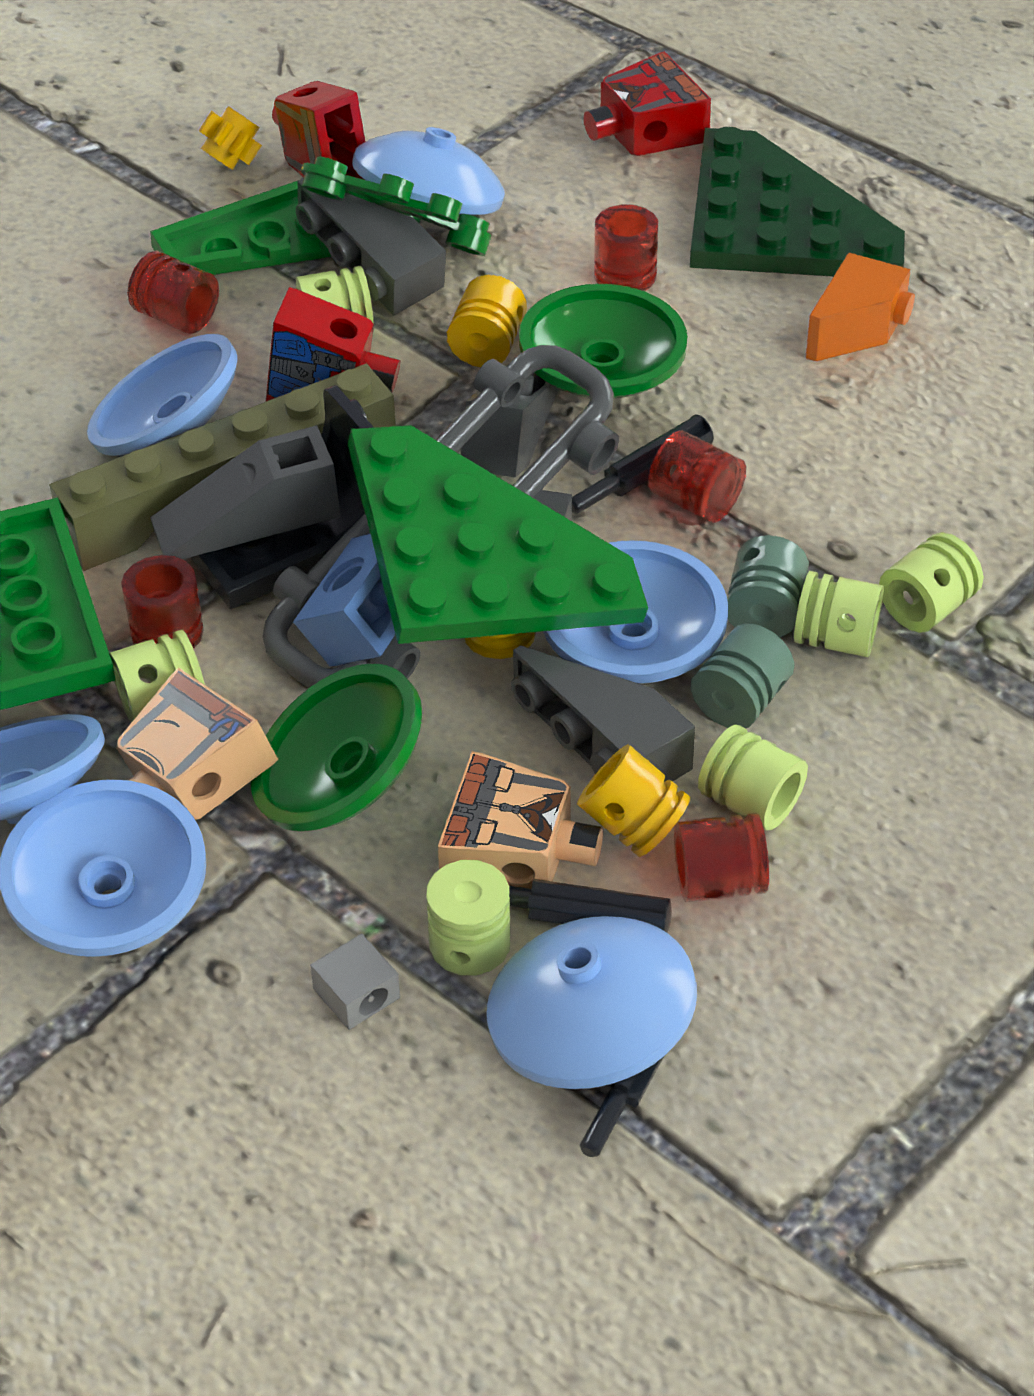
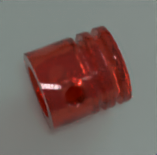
(626, 247)
(173, 292)
(705, 476)
(162, 599)
(721, 857)

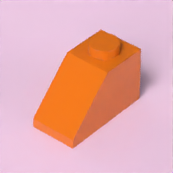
(859, 308)

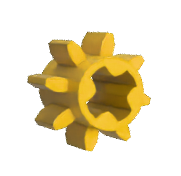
(230, 138)

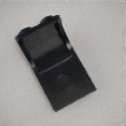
(253, 567)

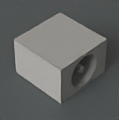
(355, 981)

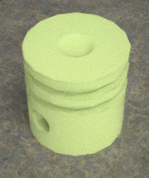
(344, 290)
(938, 578)
(825, 611)
(152, 663)
(752, 776)
(468, 917)

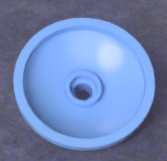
(434, 166)
(165, 396)
(679, 629)
(44, 759)
(99, 841)
(591, 1002)

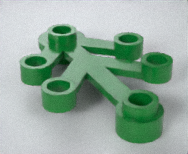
(330, 180)

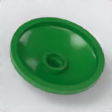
(614, 328)
(339, 747)

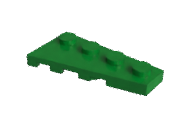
(242, 235)

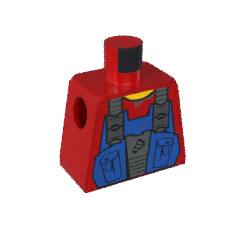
(318, 342)

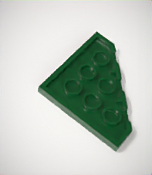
(777, 214)

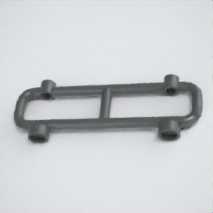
(583, 442)

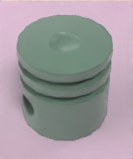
(767, 584)
(742, 676)

